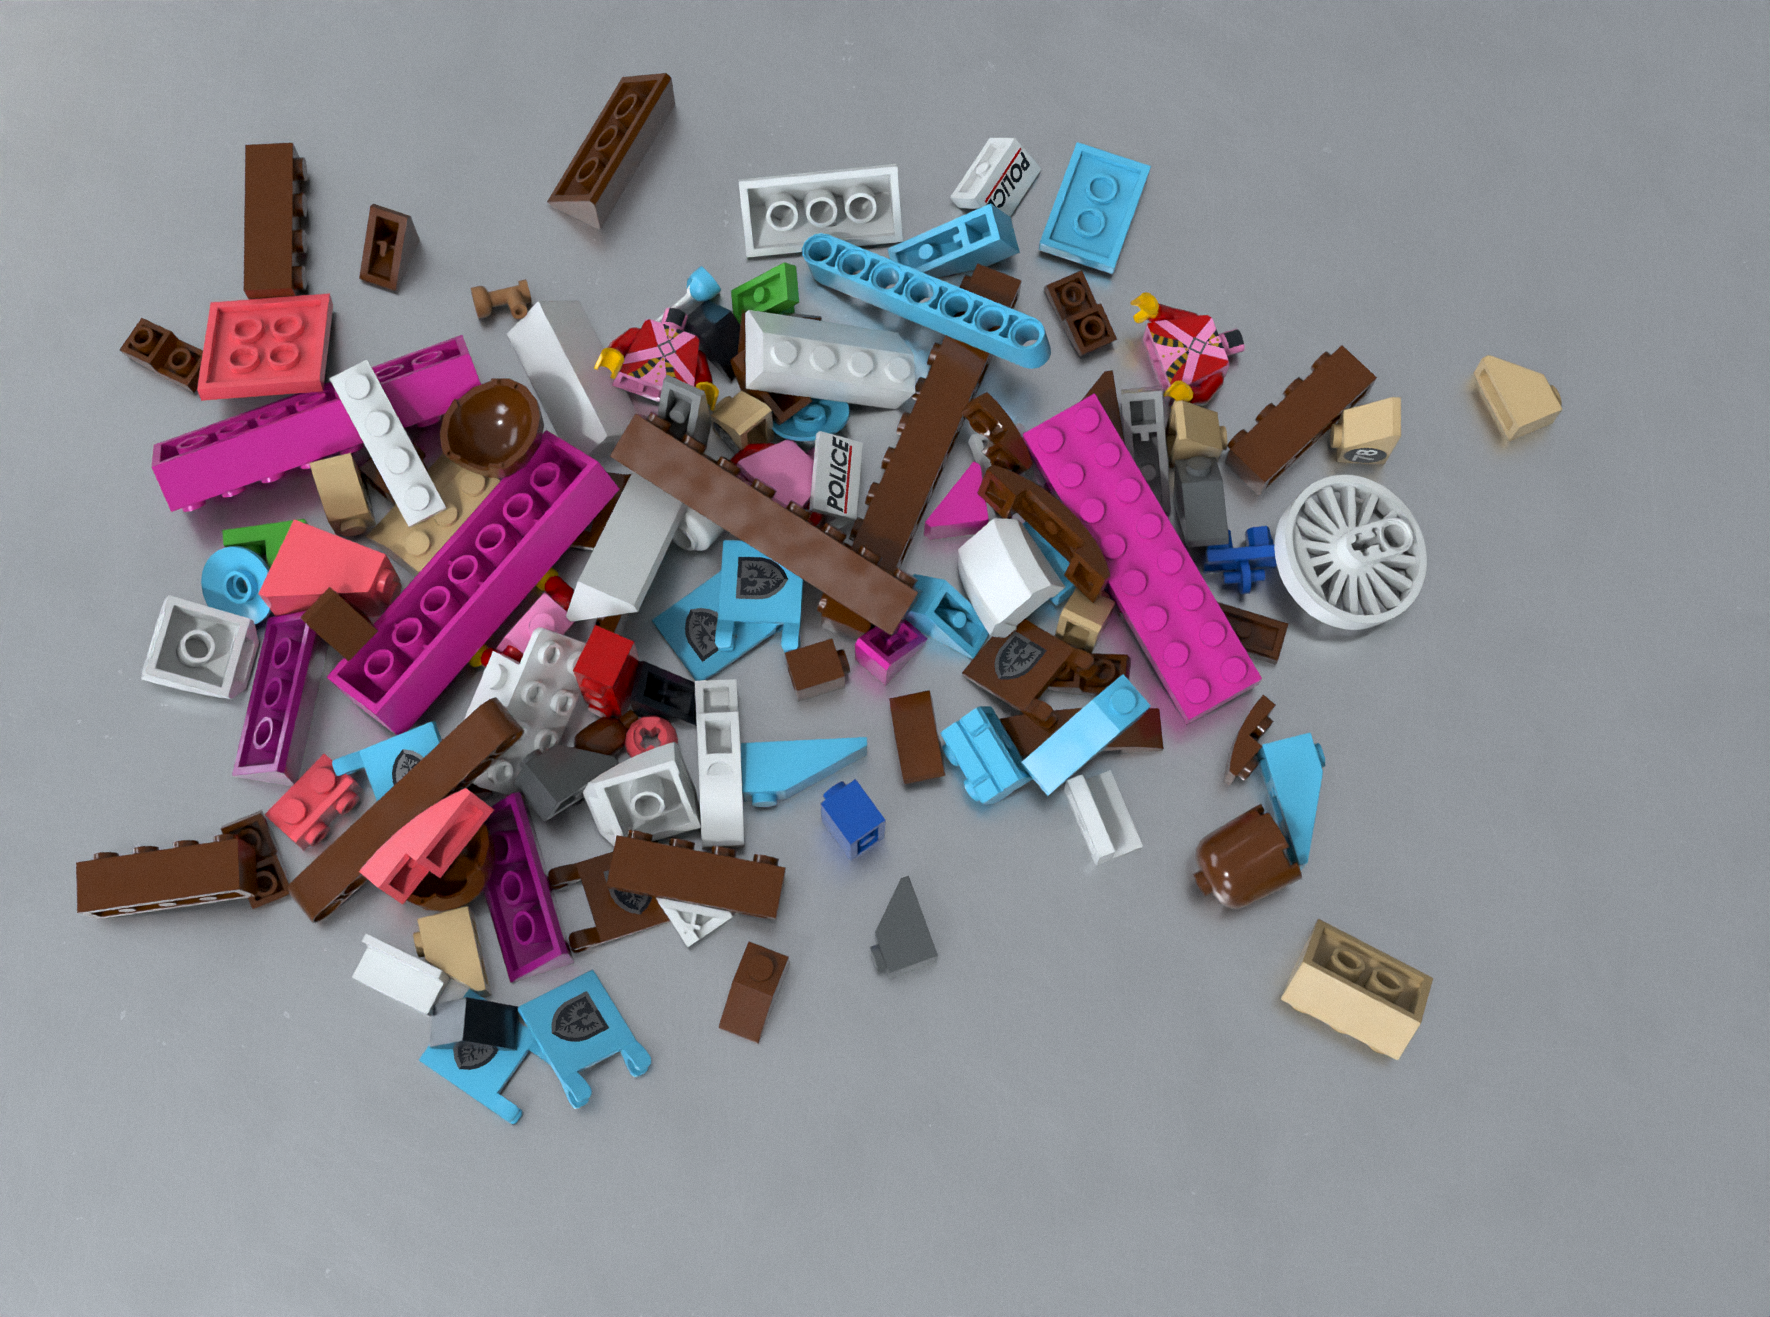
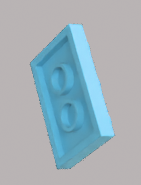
(1094, 208)

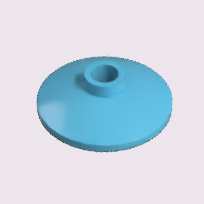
(815, 417)
(224, 582)

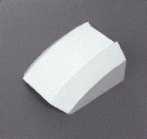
(1005, 575)
(201, 649)
(645, 795)

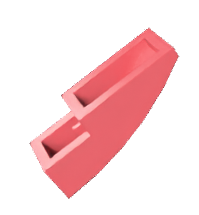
(426, 844)

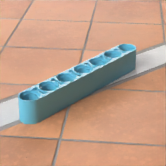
(935, 313)

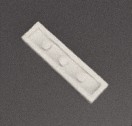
(388, 443)

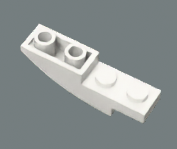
(719, 764)

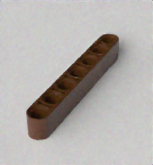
(442, 772)

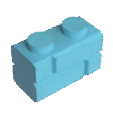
(985, 755)

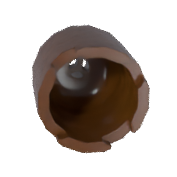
(1244, 860)

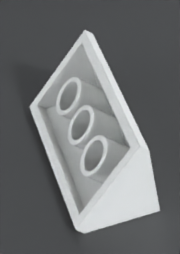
(845, 203)
(559, 359)
(627, 552)

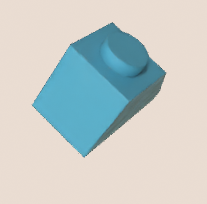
(947, 616)

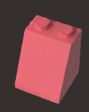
(316, 560)

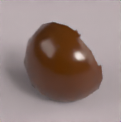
(493, 428)
(463, 878)

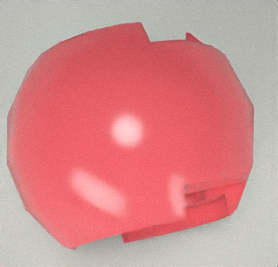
(649, 726)

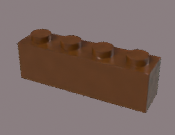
(274, 221)
(1299, 419)
(696, 876)
(166, 877)

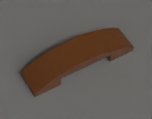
(1013, 494)
(1142, 736)

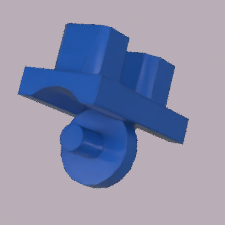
(1242, 564)

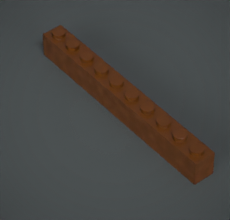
(922, 449)

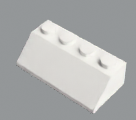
(827, 360)

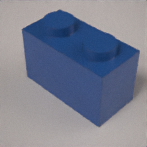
(852, 818)

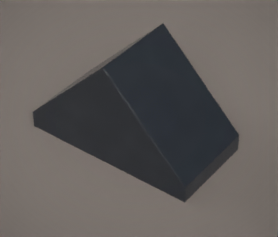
(717, 334)
(663, 695)
(474, 1025)

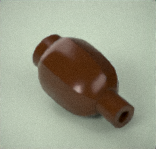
(605, 734)

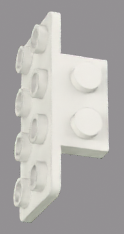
(536, 693)

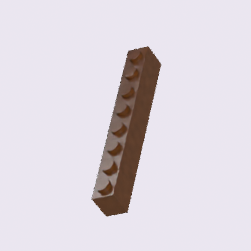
(766, 523)

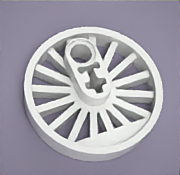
(1353, 550)

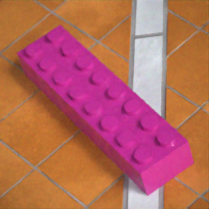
(304, 428)
(1147, 562)
(474, 583)

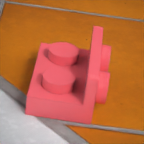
(314, 803)

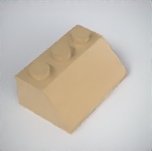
(416, 546)
(1358, 990)

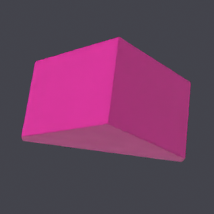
(961, 510)
(888, 654)

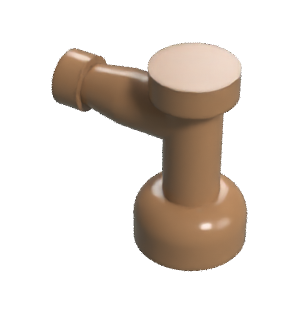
(514, 296)

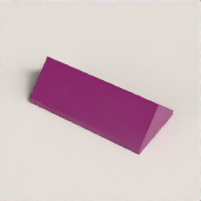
(281, 702)
(522, 895)

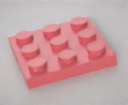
(265, 347)

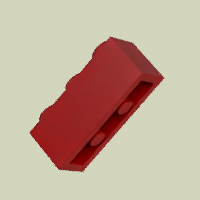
(607, 672)

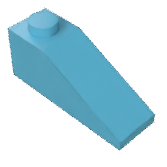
(958, 245)
(1085, 734)
(787, 767)
(1293, 783)

